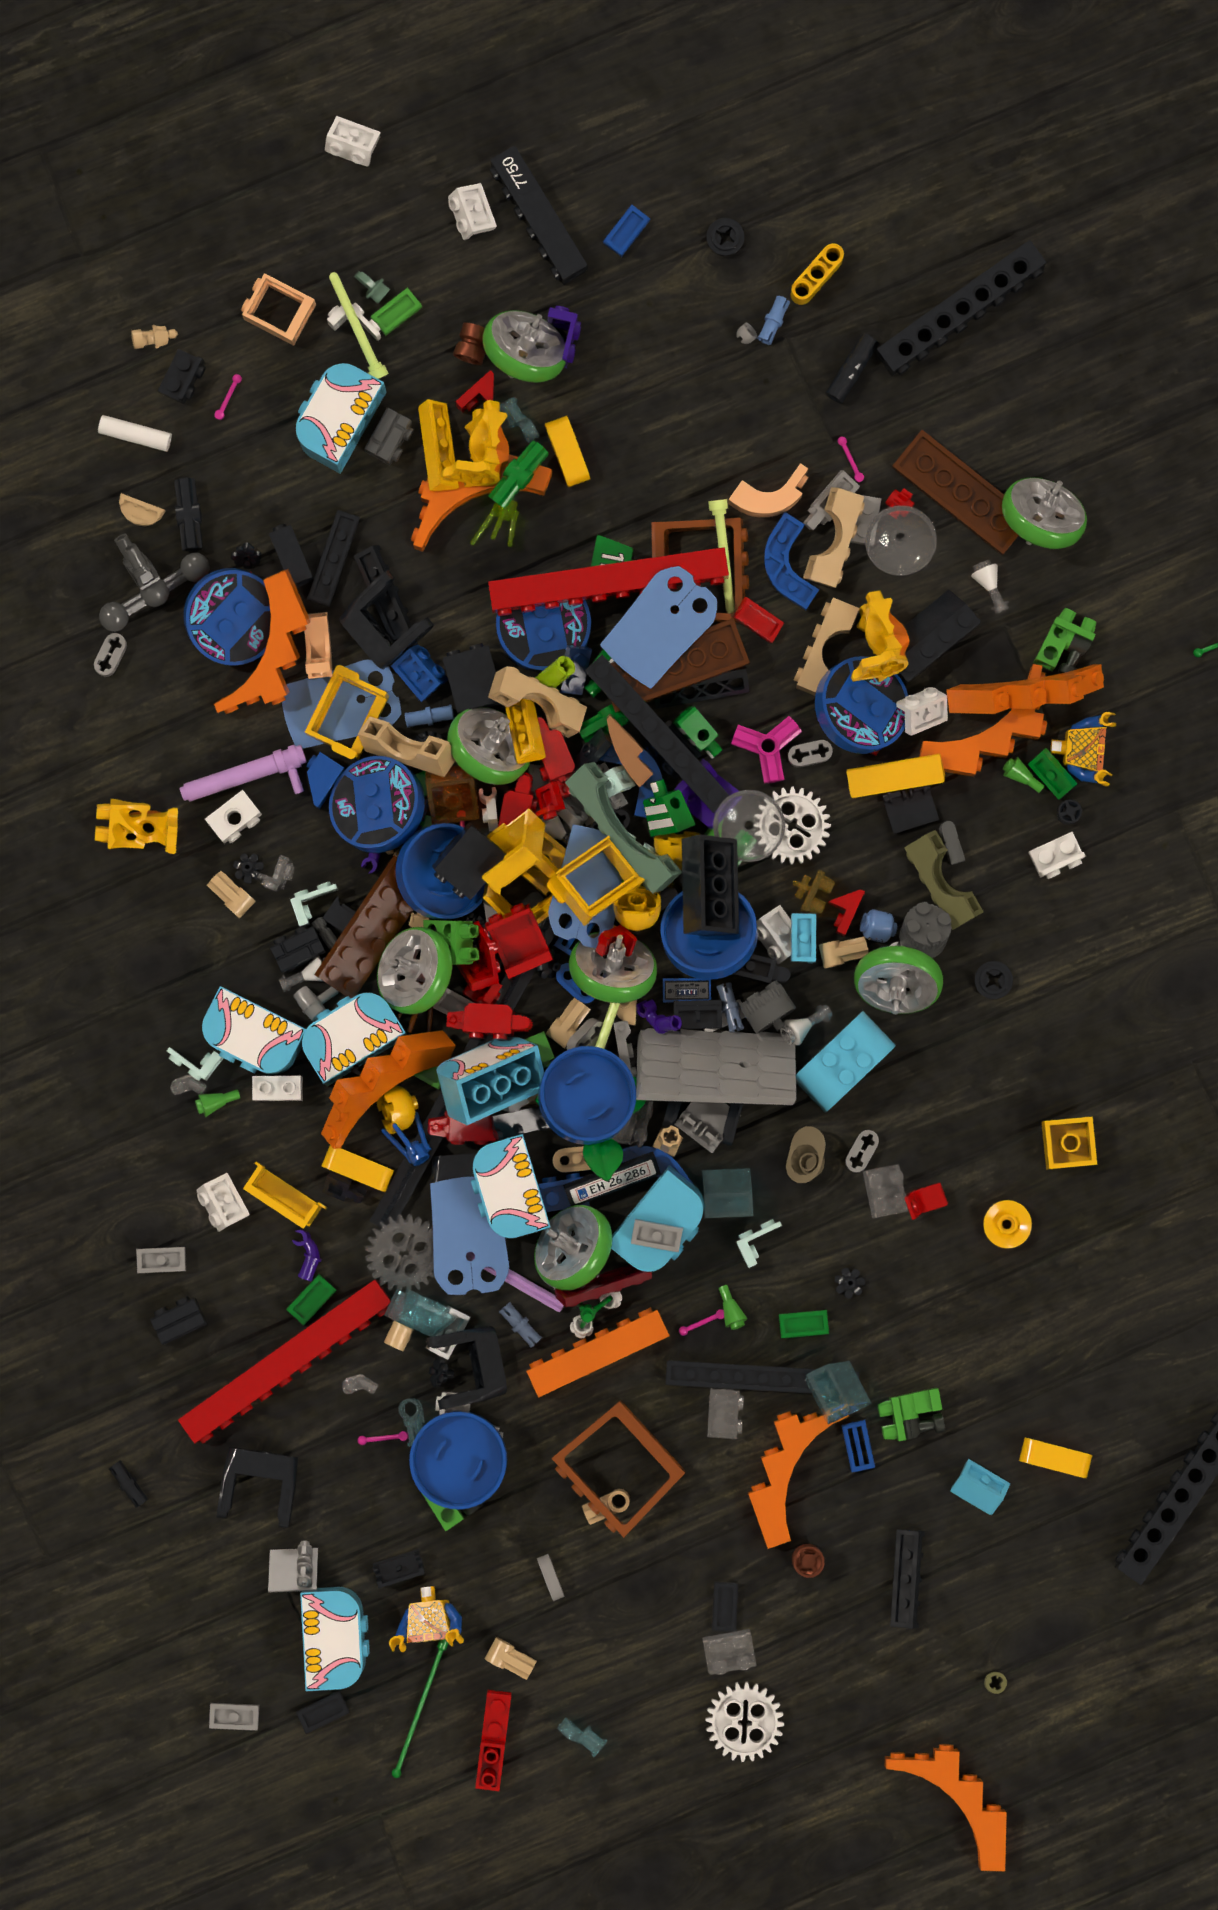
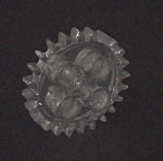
(383, 1245)

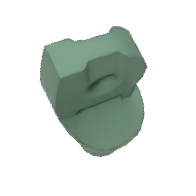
(376, 290)

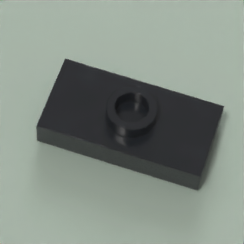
(594, 749)

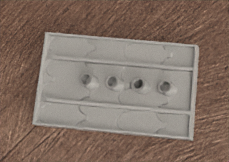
(715, 1067)

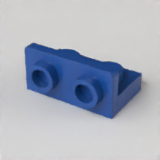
(419, 672)
(553, 1192)

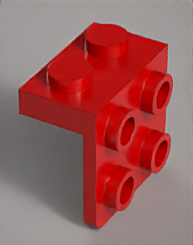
(485, 969)

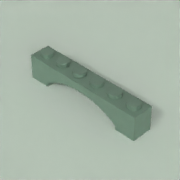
(589, 787)

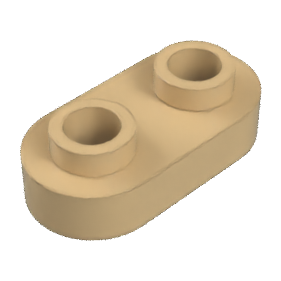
(576, 1160)

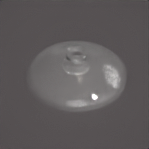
(905, 554)
(767, 820)

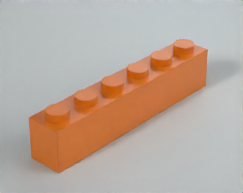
(597, 1353)

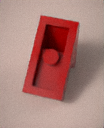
(482, 389)
(849, 904)

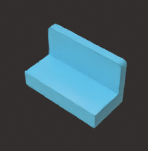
(803, 938)
(980, 1487)

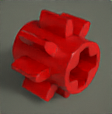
(900, 498)

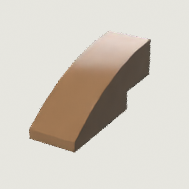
(628, 751)

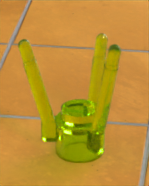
(502, 514)

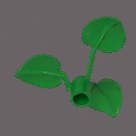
(605, 1156)

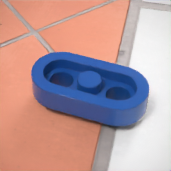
(570, 985)

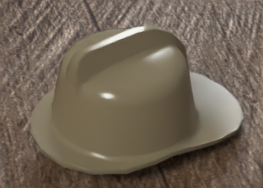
(806, 1155)

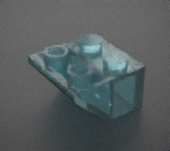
(727, 1193)
(419, 1312)
(837, 1390)

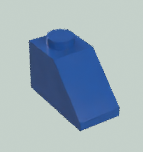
(322, 777)

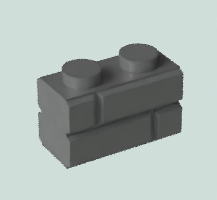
(389, 436)

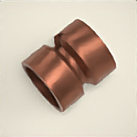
(471, 346)
(808, 1560)

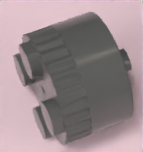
(926, 929)
(767, 1007)

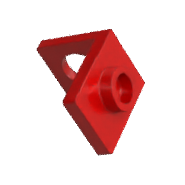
(925, 1199)

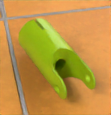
(557, 672)

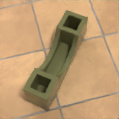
(927, 857)

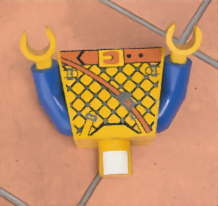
(1085, 748)
(428, 1622)

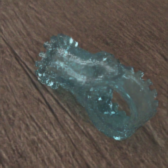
(516, 418)
(413, 1423)
(586, 1738)

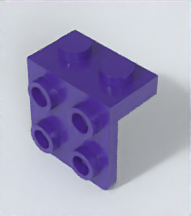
(565, 320)
(694, 803)

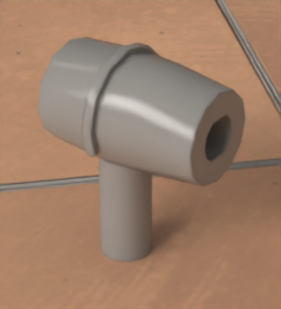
(313, 1004)

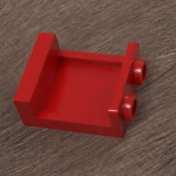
(518, 940)

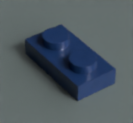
(581, 657)

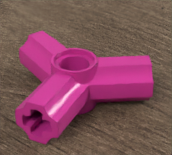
(779, 736)

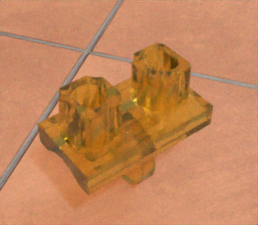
(820, 883)

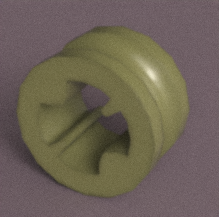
(988, 1680)

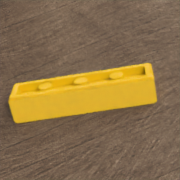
(437, 443)
(525, 731)
(895, 775)

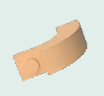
(769, 504)
(318, 646)

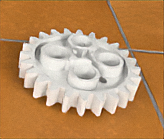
(803, 806)
(722, 1720)

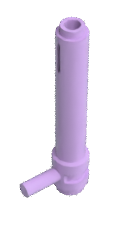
(279, 762)

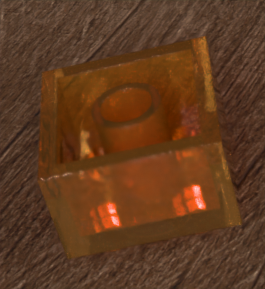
(452, 796)

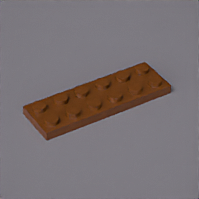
(956, 490)
(709, 656)
(366, 935)

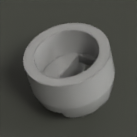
(747, 333)

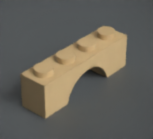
(844, 510)
(837, 620)
(561, 711)
(384, 740)

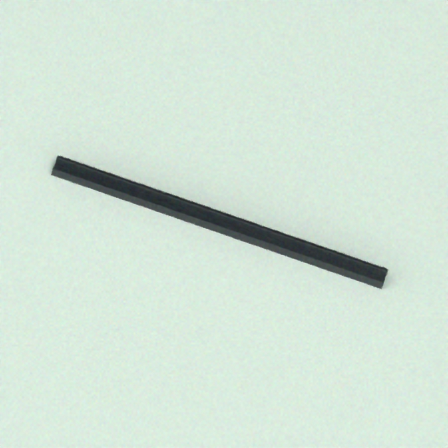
(407, 1175)

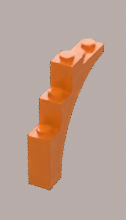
(446, 501)
(286, 616)
(1025, 694)
(963, 755)
(380, 1074)
(779, 1464)
(943, 1770)

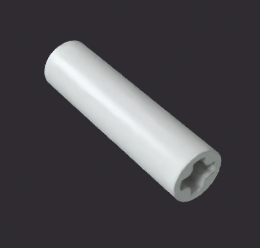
(134, 433)

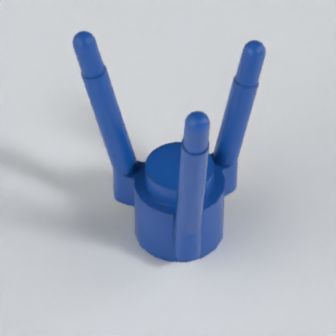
(415, 1152)

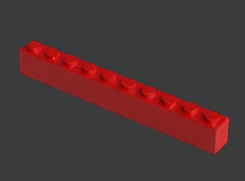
(602, 581)
(284, 1361)

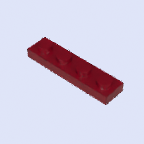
(602, 1284)

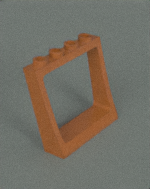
(660, 548)
(647, 1439)

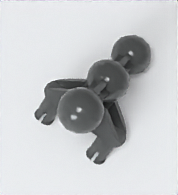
(153, 590)

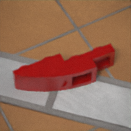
(493, 1740)

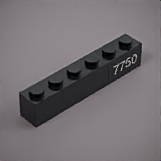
(538, 215)

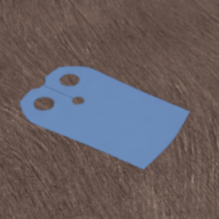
(650, 635)
(345, 713)
(591, 881)
(462, 1230)

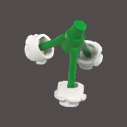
(583, 1323)

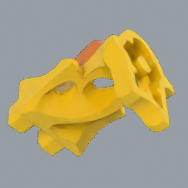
(487, 449)
(884, 636)
(123, 823)

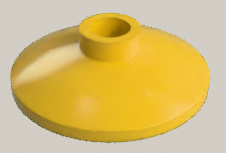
(1019, 1219)

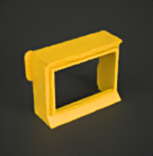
(339, 675)
(523, 847)
(565, 892)
(502, 906)
(282, 1197)

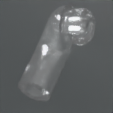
(187, 1083)
(359, 1382)

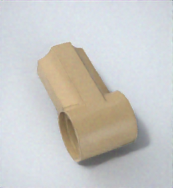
(234, 897)
(838, 952)
(569, 1021)
(668, 1140)
(398, 1336)
(607, 1499)
(506, 1656)

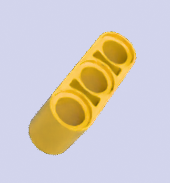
(820, 263)
(567, 451)
(358, 1168)
(1055, 1457)

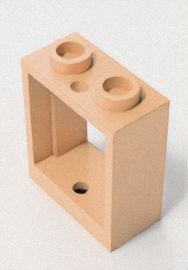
(298, 322)

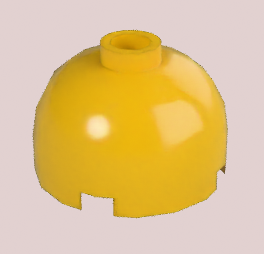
(671, 845)
(638, 909)
(397, 1108)

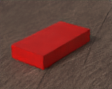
(758, 620)

